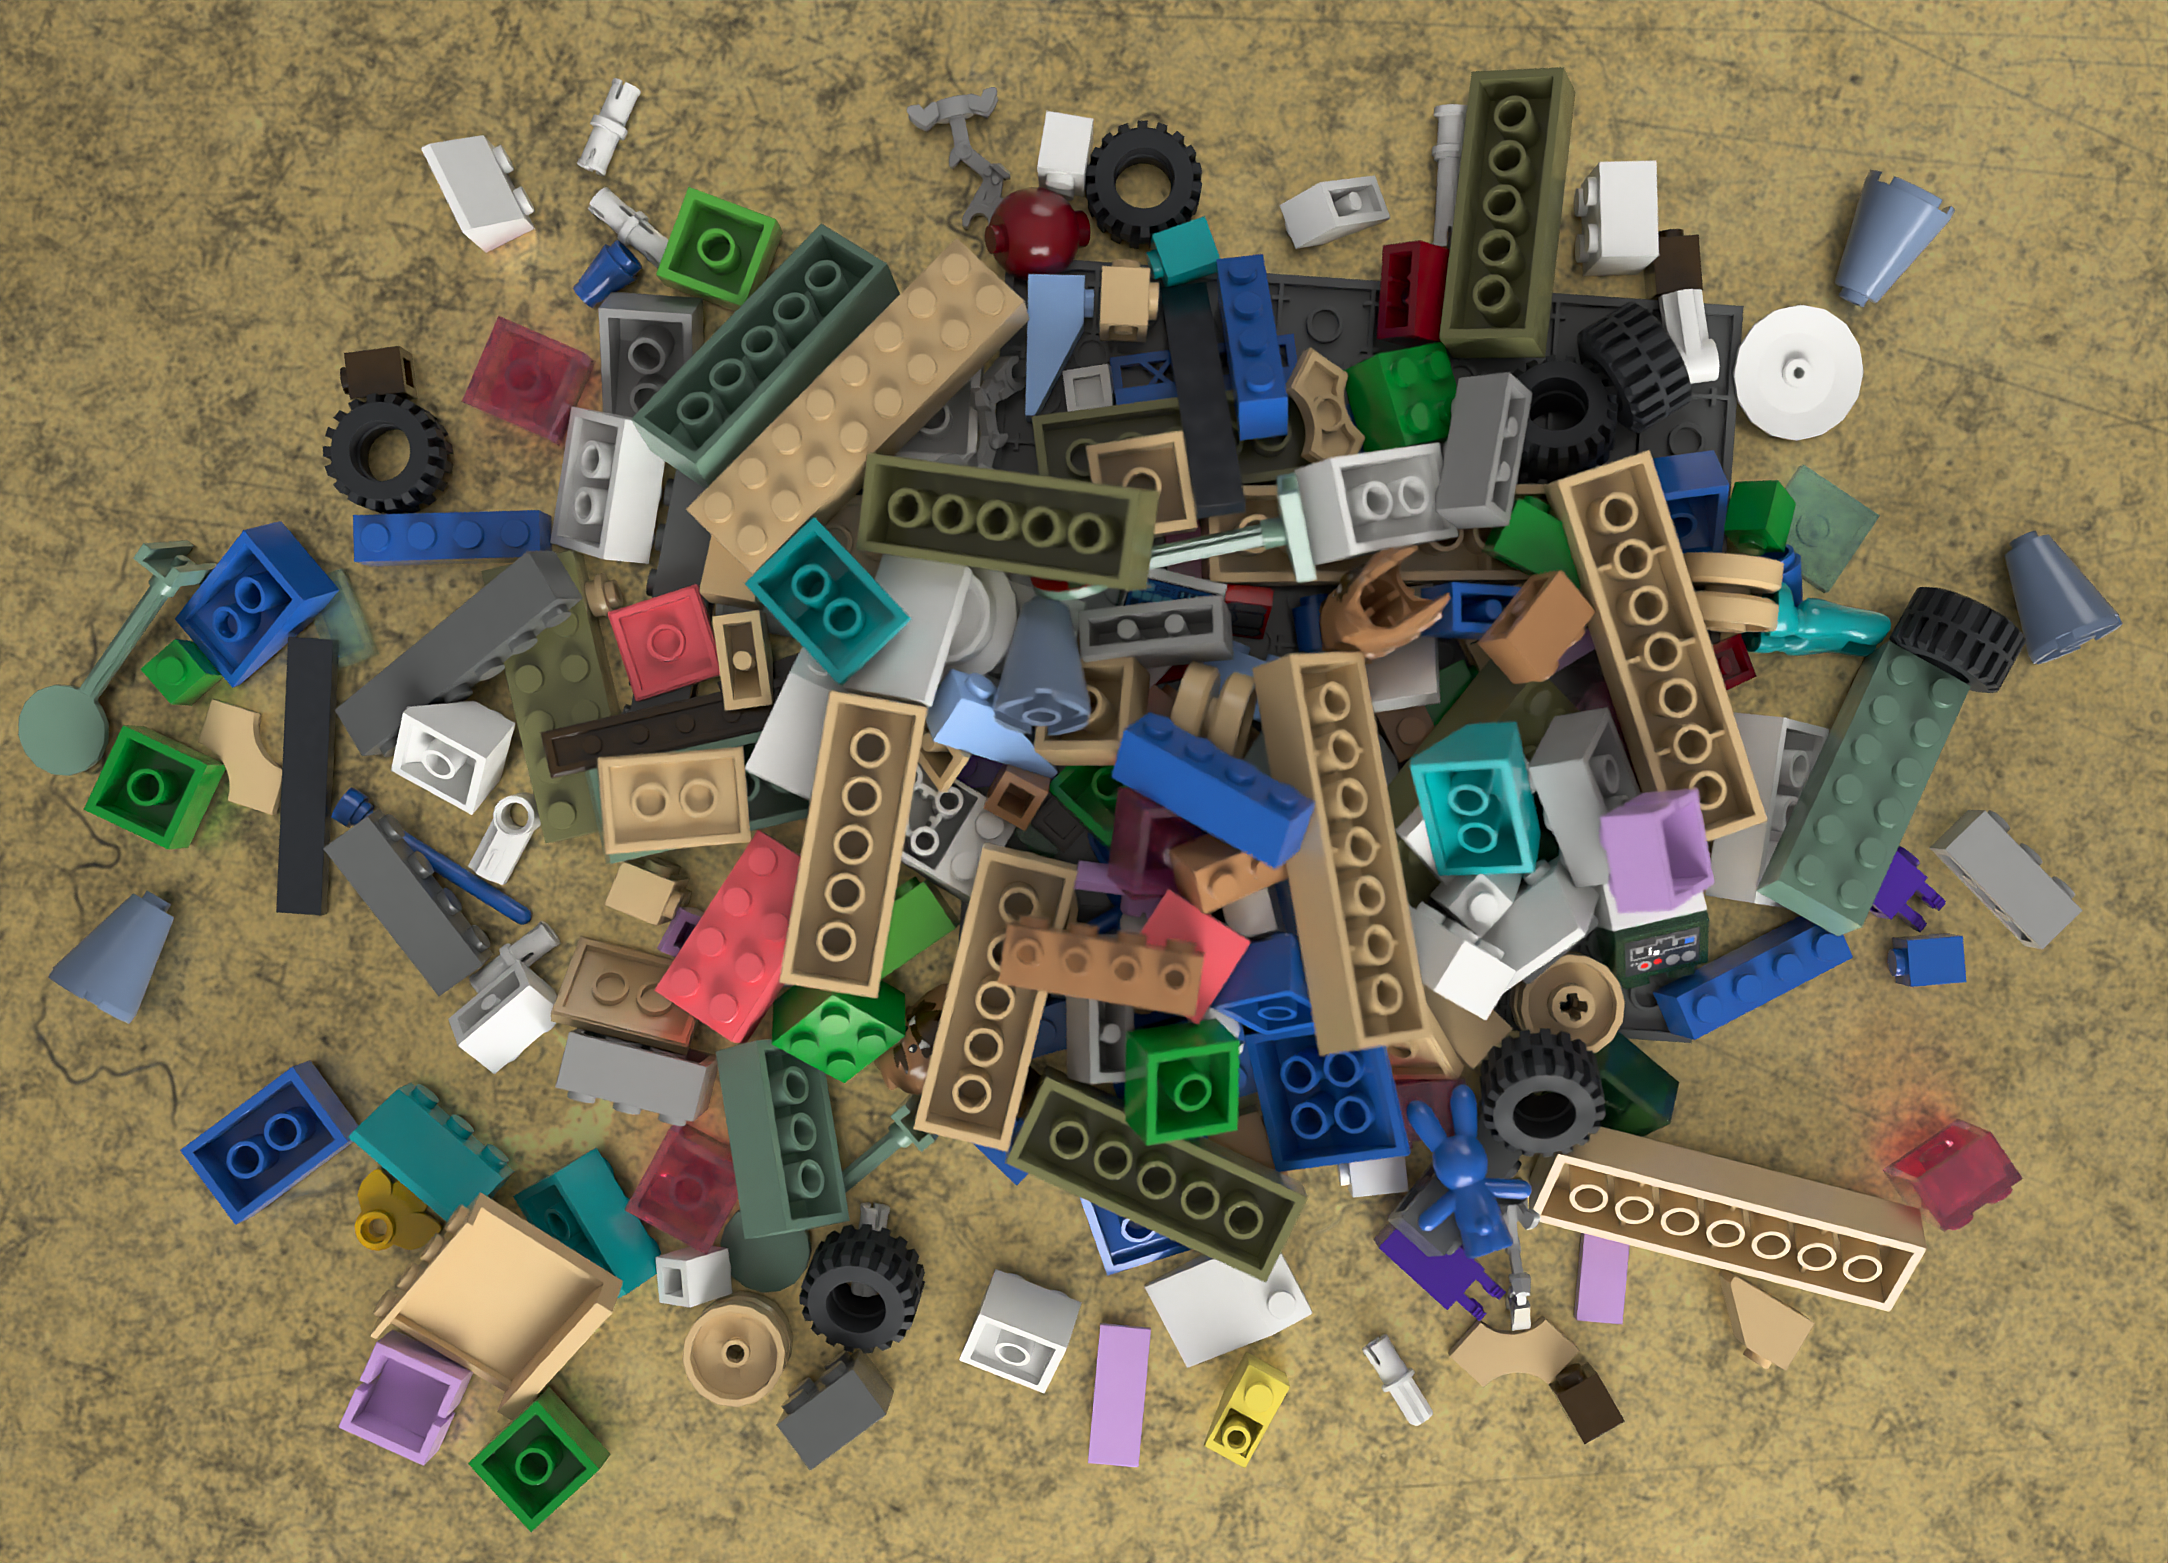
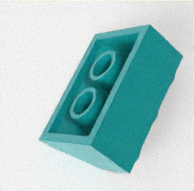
(1478, 802)
(431, 1150)
(588, 1214)

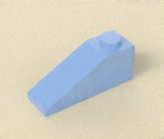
(1053, 330)
(965, 720)

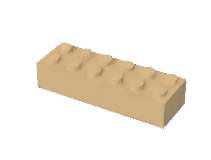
(852, 844)
(986, 1025)

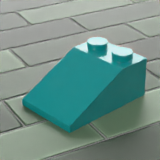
(827, 601)

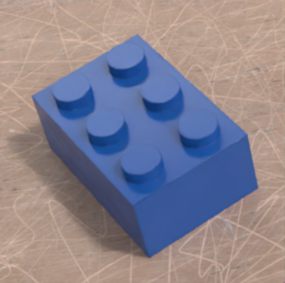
(271, 1142)

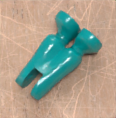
(1819, 628)

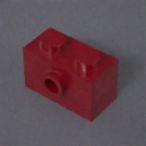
(1412, 293)

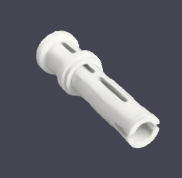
(1448, 155)

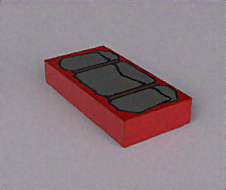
(1248, 609)

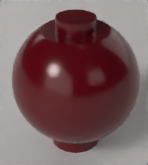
(1036, 233)

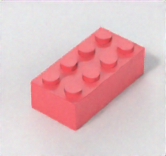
(736, 950)

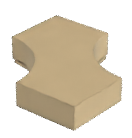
(1319, 393)
(236, 739)
(1496, 1352)

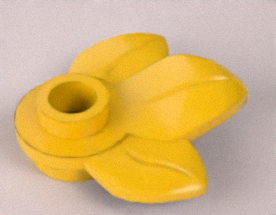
(398, 1208)

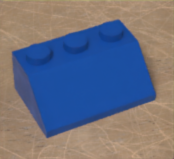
(1695, 499)

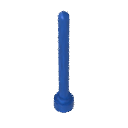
(355, 807)

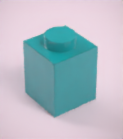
(1183, 253)

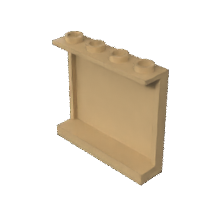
(500, 1300)

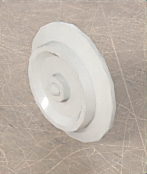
(1798, 372)
(983, 624)

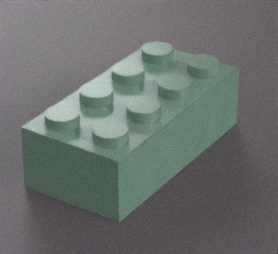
(781, 1140)

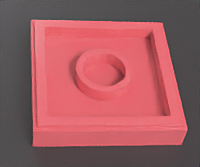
(666, 642)
(1221, 944)

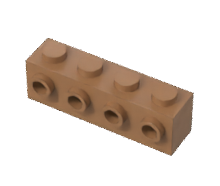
(1100, 966)

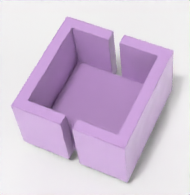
(1656, 851)
(411, 1399)

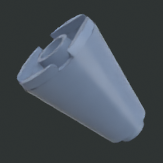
(1887, 236)
(2055, 599)
(1043, 673)
(118, 957)

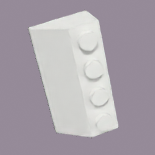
(1781, 763)

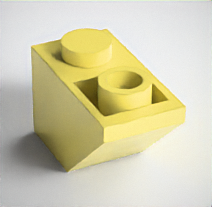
(1246, 1409)

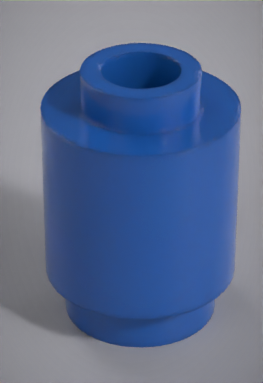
(1307, 624)

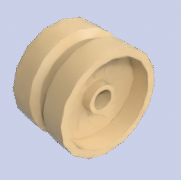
(1728, 586)
(1217, 717)
(1594, 1007)
(730, 1375)

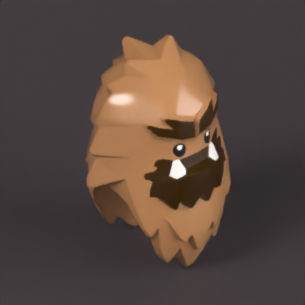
(1376, 609)
(908, 1060)

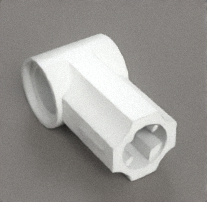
(1686, 324)
(505, 839)

